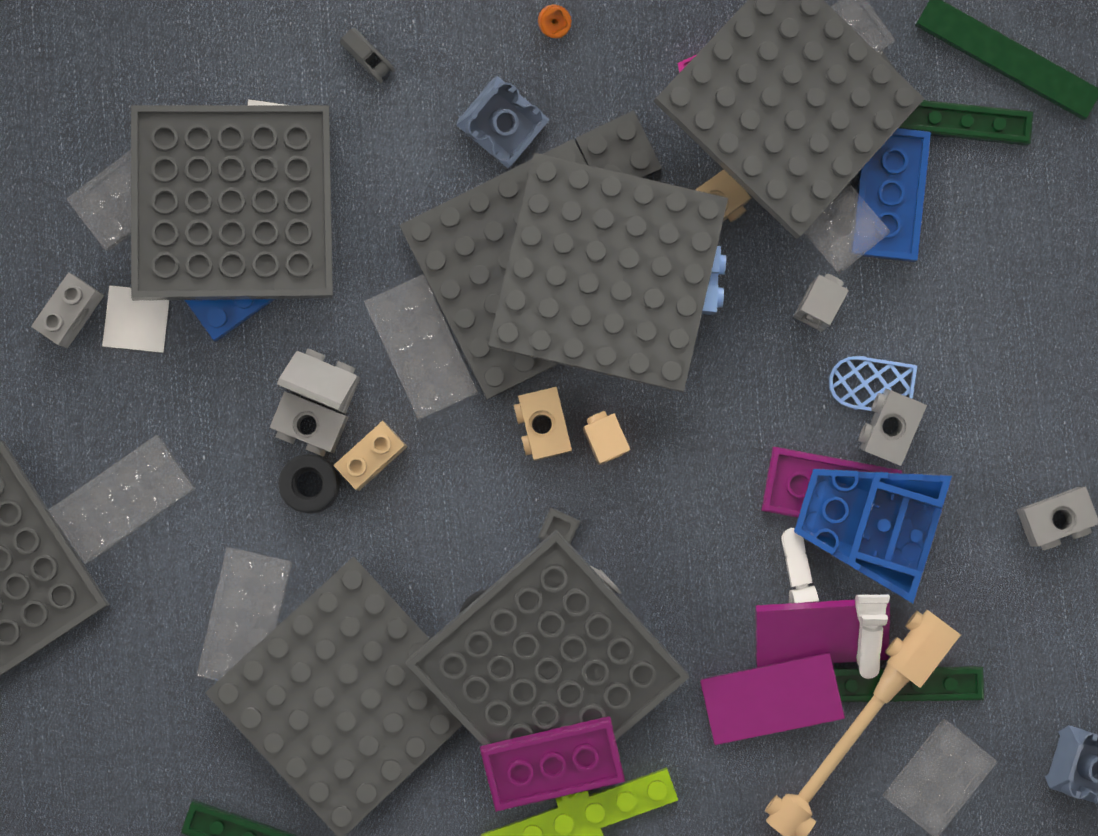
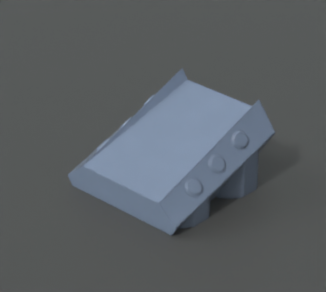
(502, 121)
(1075, 764)

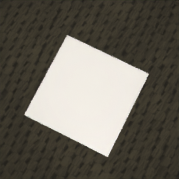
(134, 323)

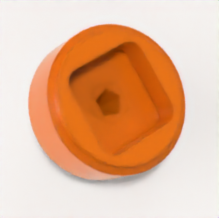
(554, 21)

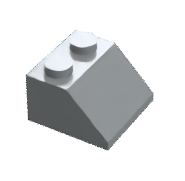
(320, 381)

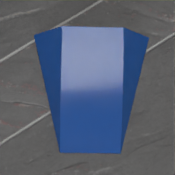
(875, 522)

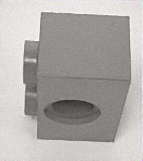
(821, 302)
(67, 310)
(908, 415)
(328, 424)
(1078, 514)

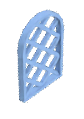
(890, 364)

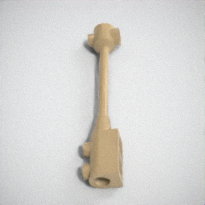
(909, 661)

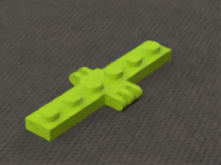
(586, 814)

